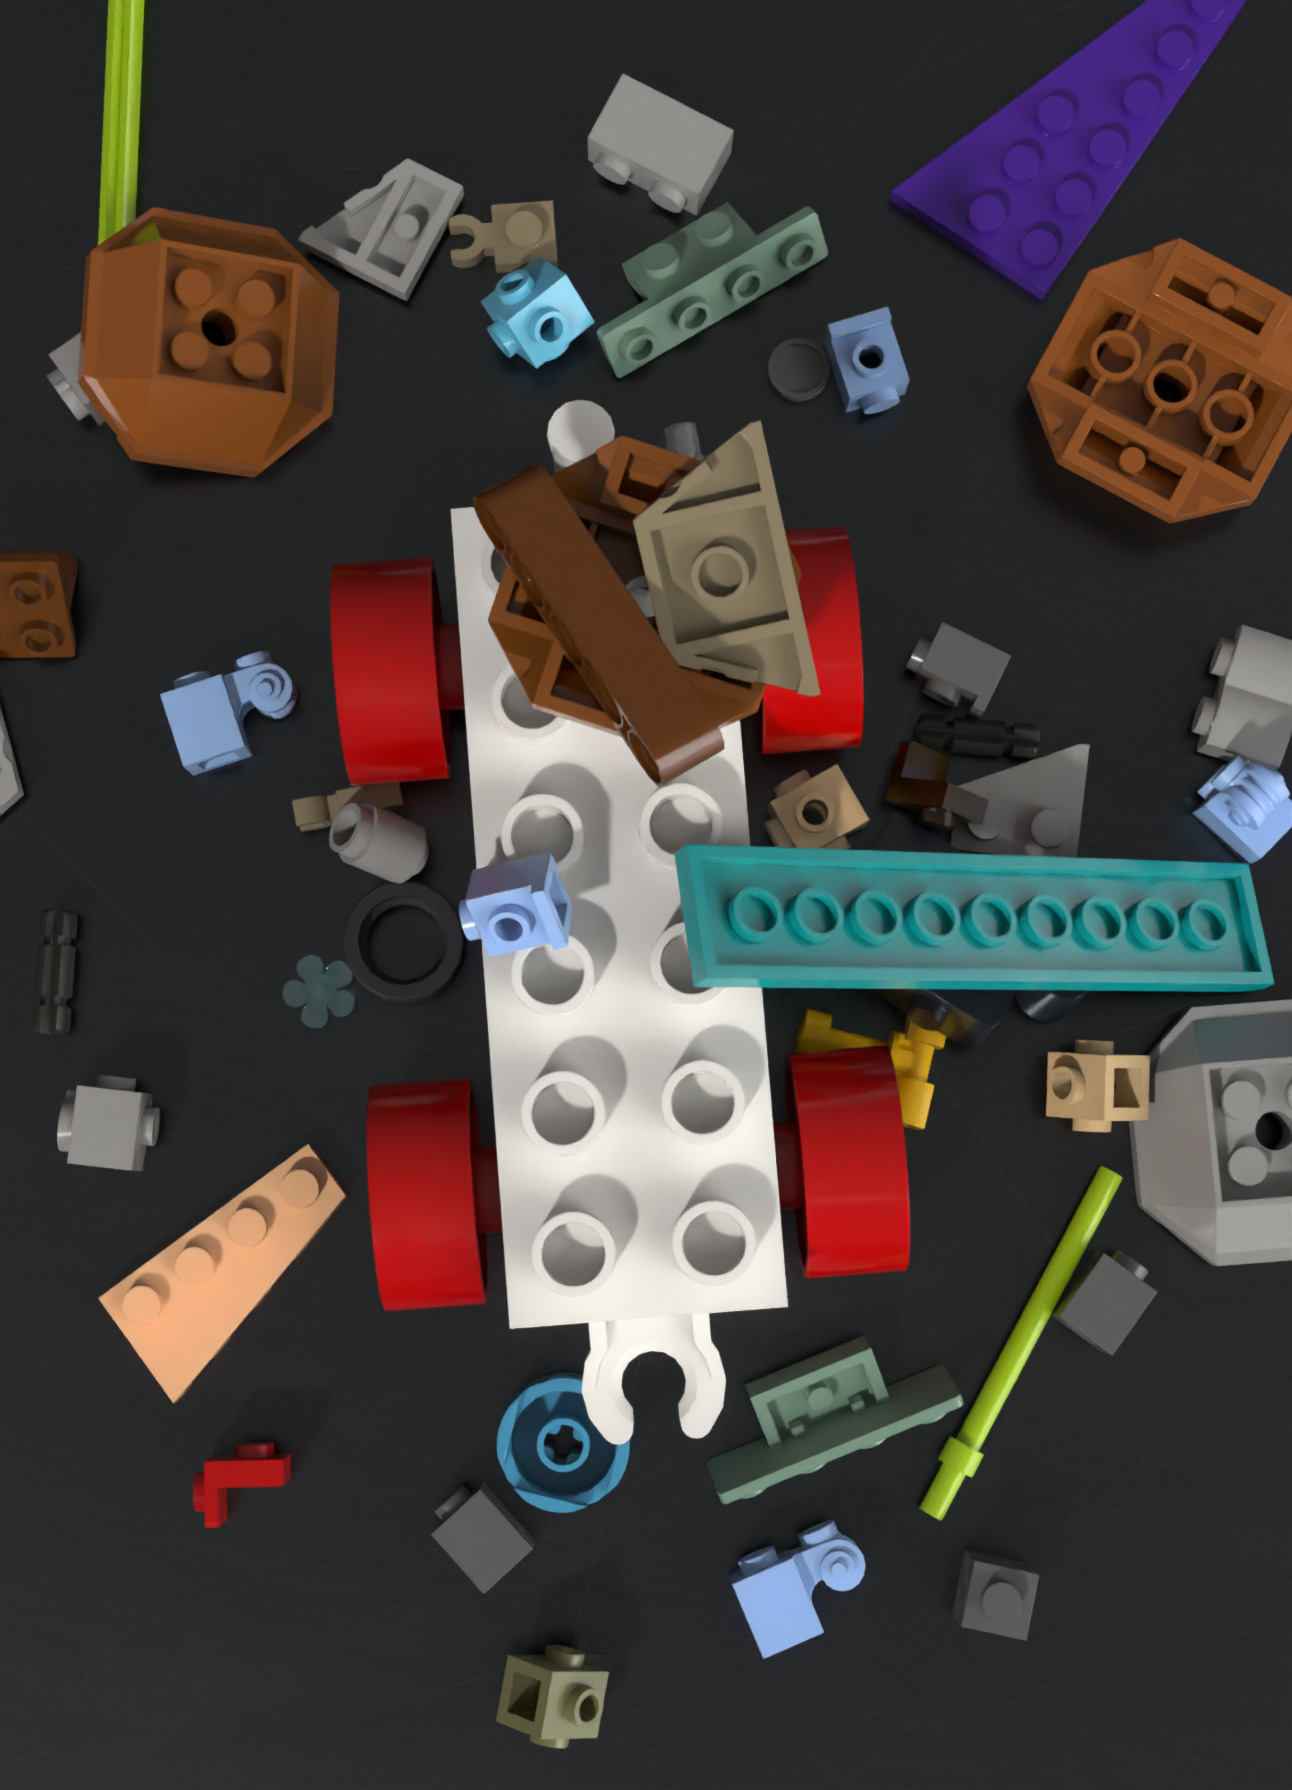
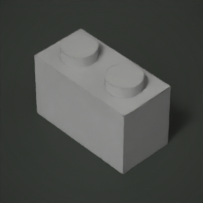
(659, 146)

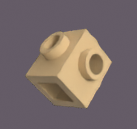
(825, 795)
(1083, 1086)

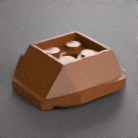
(1177, 321)
(172, 389)
(606, 497)

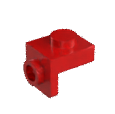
(250, 1466)

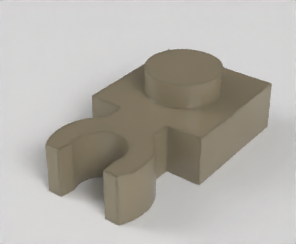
(514, 236)
(320, 811)

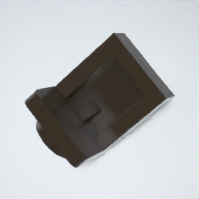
(921, 787)

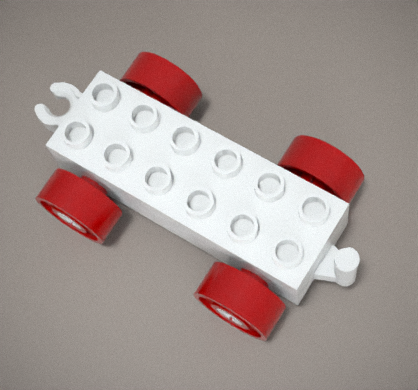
(624, 1099)

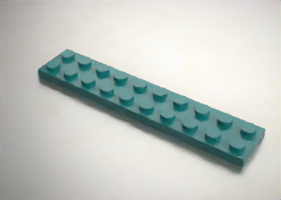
(967, 921)

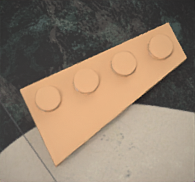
(209, 1280)

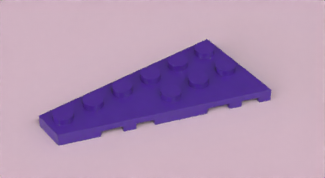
(1055, 156)

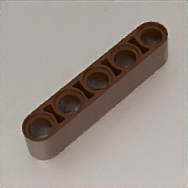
(598, 624)

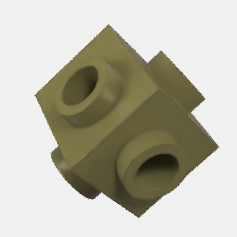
(552, 1696)

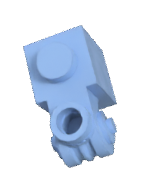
(210, 711)
(1245, 808)
(779, 1587)

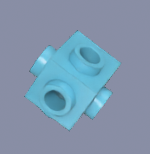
(536, 312)

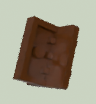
(37, 603)

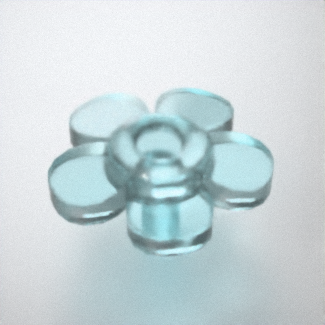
(320, 991)

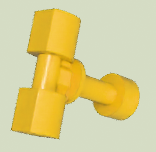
(909, 1050)

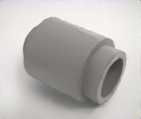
(379, 841)

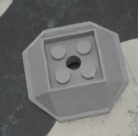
(1200, 1150)

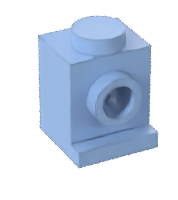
(859, 386)
(517, 905)

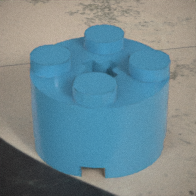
(530, 1460)

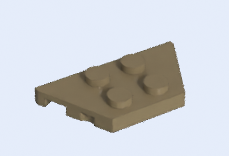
(726, 571)

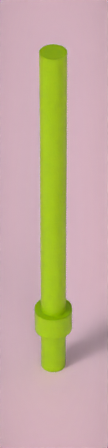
(962, 1454)

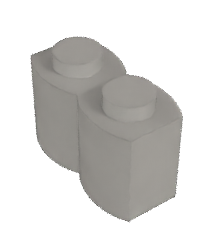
(1250, 700)

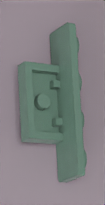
(703, 278)
(825, 1412)

